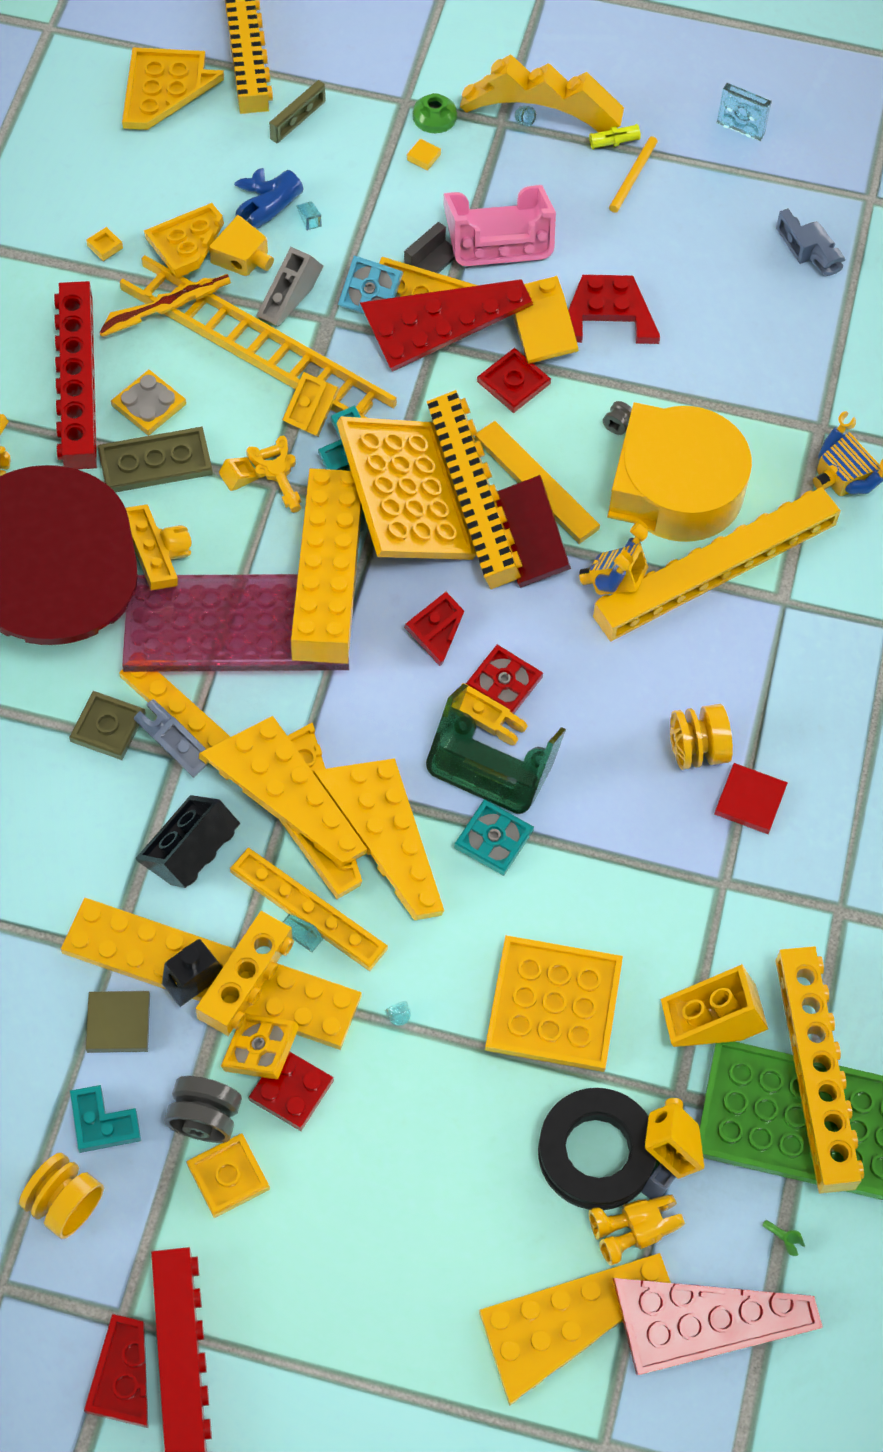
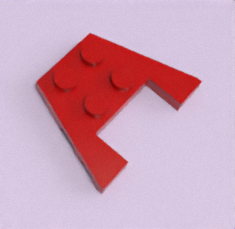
(612, 300)

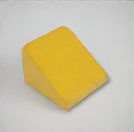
(237, 473)

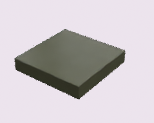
(106, 725)
(118, 1021)

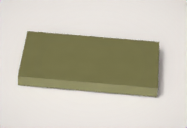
(155, 459)

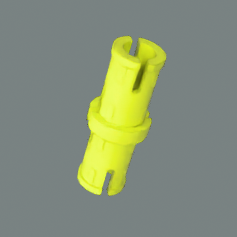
(614, 136)

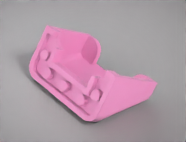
(504, 232)

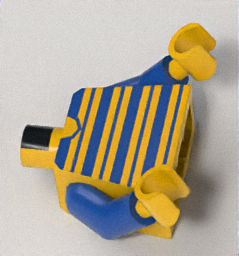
(846, 463)
(620, 568)

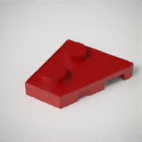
(436, 626)

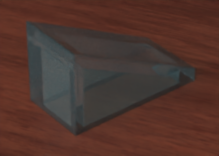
(310, 215)
(304, 932)

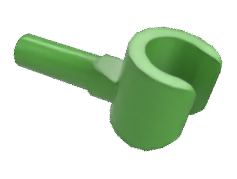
(789, 1238)

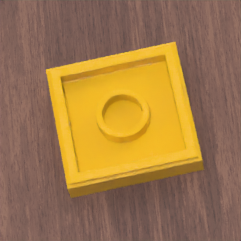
(228, 1175)

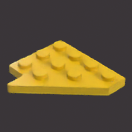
(163, 83)

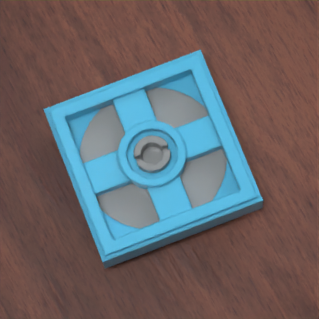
(368, 282)

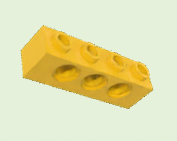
(262, 932)

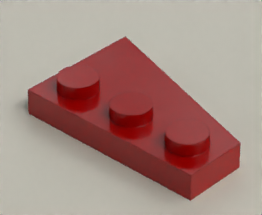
(121, 1375)

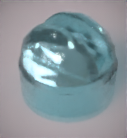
(528, 113)
(399, 1013)

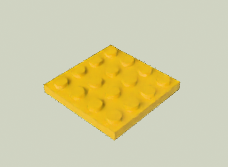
(554, 1003)

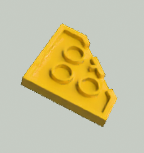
(186, 238)

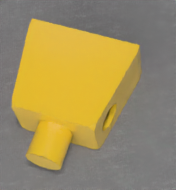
(240, 248)
(675, 1139)

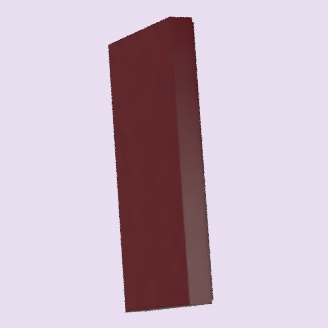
(533, 531)

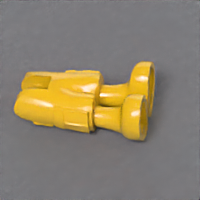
(644, 1221)

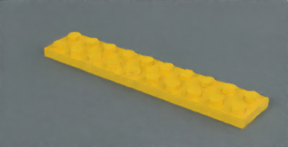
(143, 946)

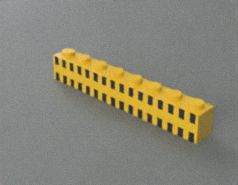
(248, 55)
(474, 490)

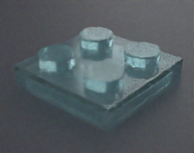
(743, 111)

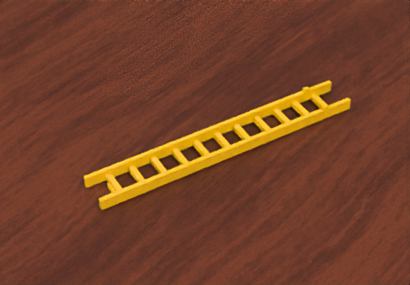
(266, 331)

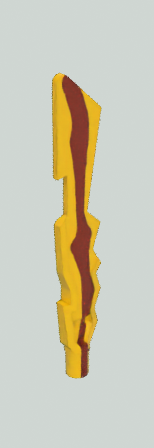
(163, 303)

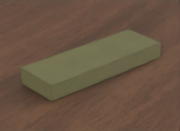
(297, 111)

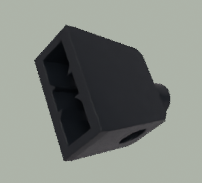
(192, 970)

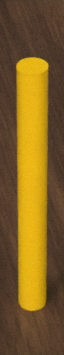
(633, 174)

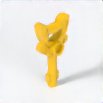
(276, 469)

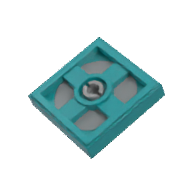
(494, 837)

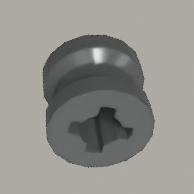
(618, 418)

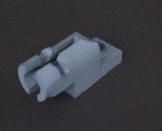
(810, 243)
(173, 738)

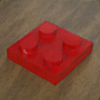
(294, 1093)

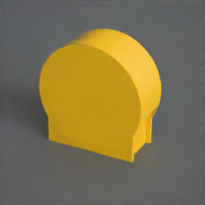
(680, 472)

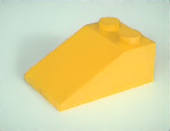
(546, 325)
(715, 1010)

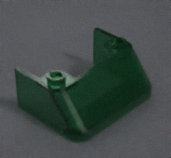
(485, 770)

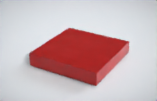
(513, 380)
(751, 798)

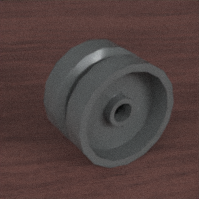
(203, 1109)

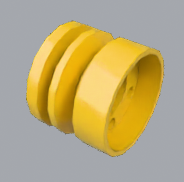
(696, 737)
(61, 1195)

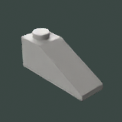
(290, 286)

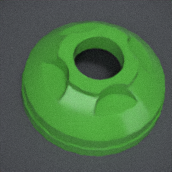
(434, 119)

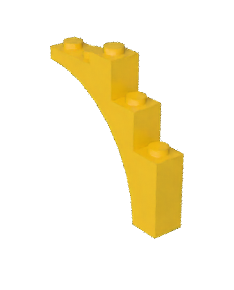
(546, 87)

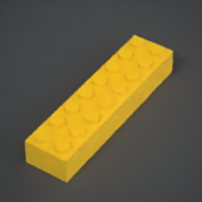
(327, 568)

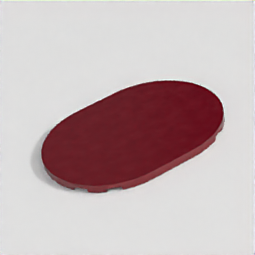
(62, 555)

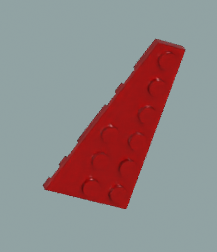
(430, 321)

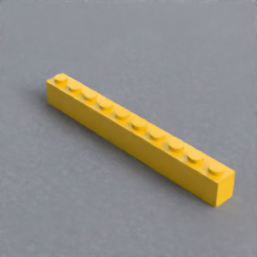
(716, 563)

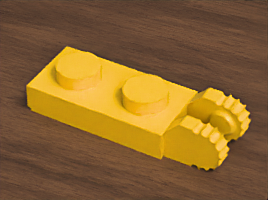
(491, 716)

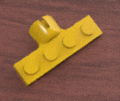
(157, 547)

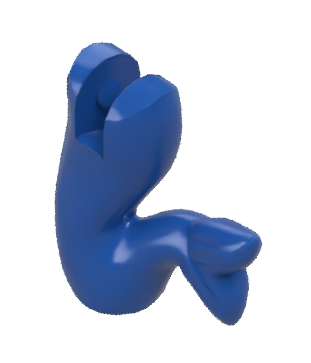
(273, 196)

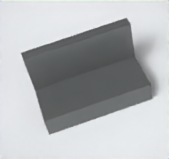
(430, 250)

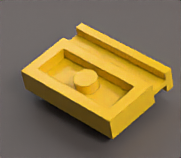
(311, 404)

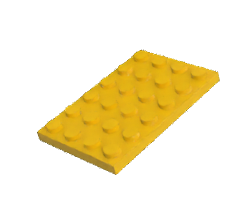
(405, 489)

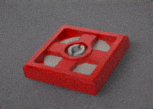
(505, 678)

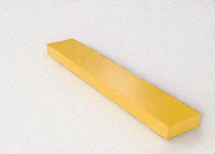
(522, 466)
(306, 905)

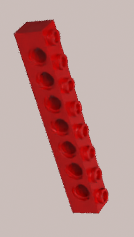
(76, 375)

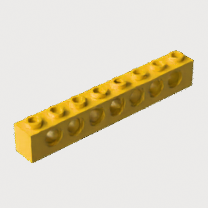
(829, 1174)

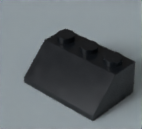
(189, 840)

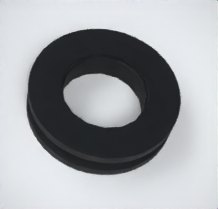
(568, 1181)

